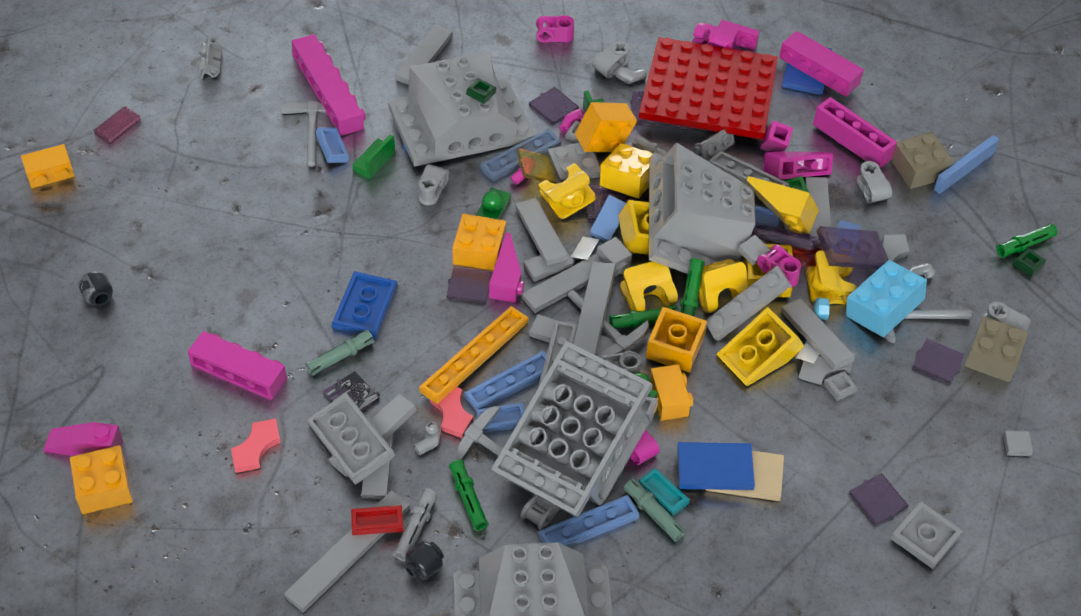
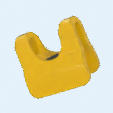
(570, 194)
(718, 277)
(647, 280)
(827, 281)

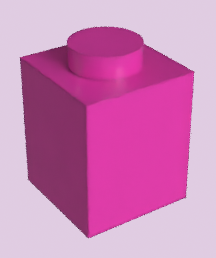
(776, 137)

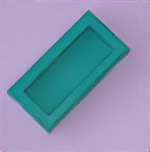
(664, 491)

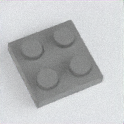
(573, 153)
(926, 534)

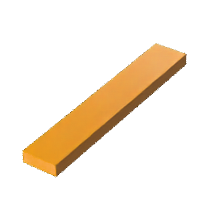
(473, 355)

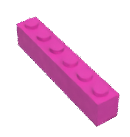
(328, 85)

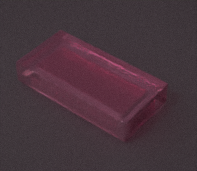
(117, 125)

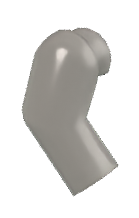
(629, 76)
(923, 269)
(431, 439)

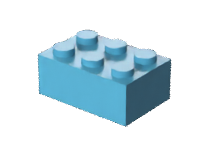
(886, 298)

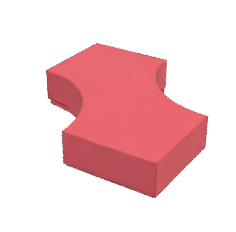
(455, 418)
(249, 453)

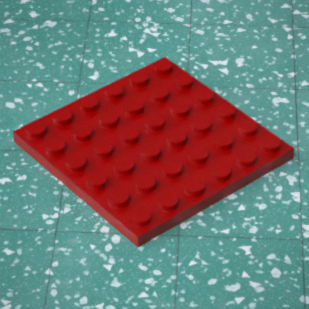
(709, 87)

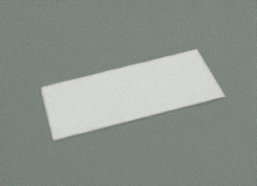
(585, 248)
(808, 353)

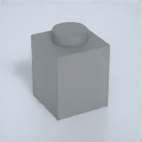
(615, 252)

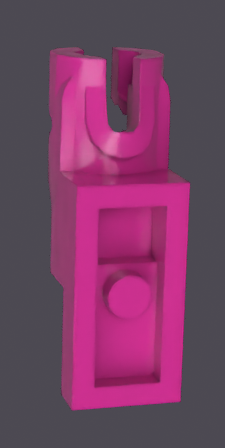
(726, 35)

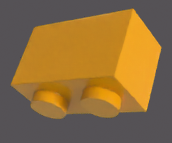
(47, 166)
(672, 392)

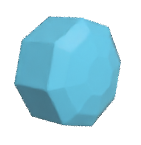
(821, 308)

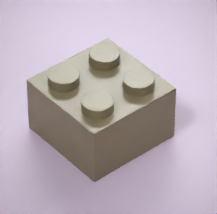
(920, 159)
(996, 349)

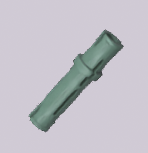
(340, 352)
(654, 509)

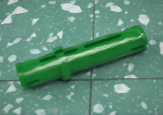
(1020, 243)
(689, 302)
(636, 318)
(464, 485)

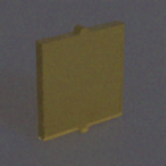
(536, 166)

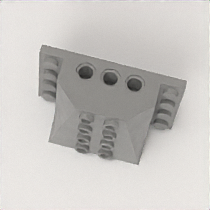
(446, 123)
(696, 210)
(576, 431)
(533, 582)

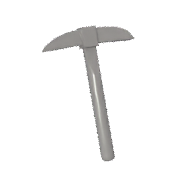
(312, 109)
(933, 314)
(622, 343)
(475, 434)

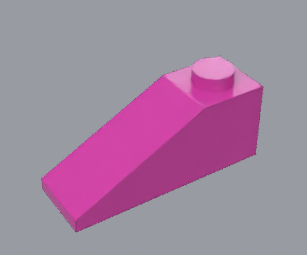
(796, 164)
(506, 277)
(83, 438)

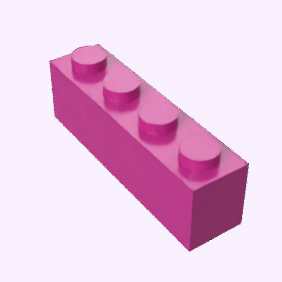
(821, 63)
(854, 132)
(237, 365)

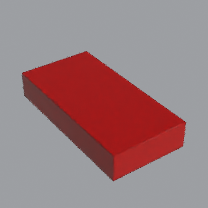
(377, 520)

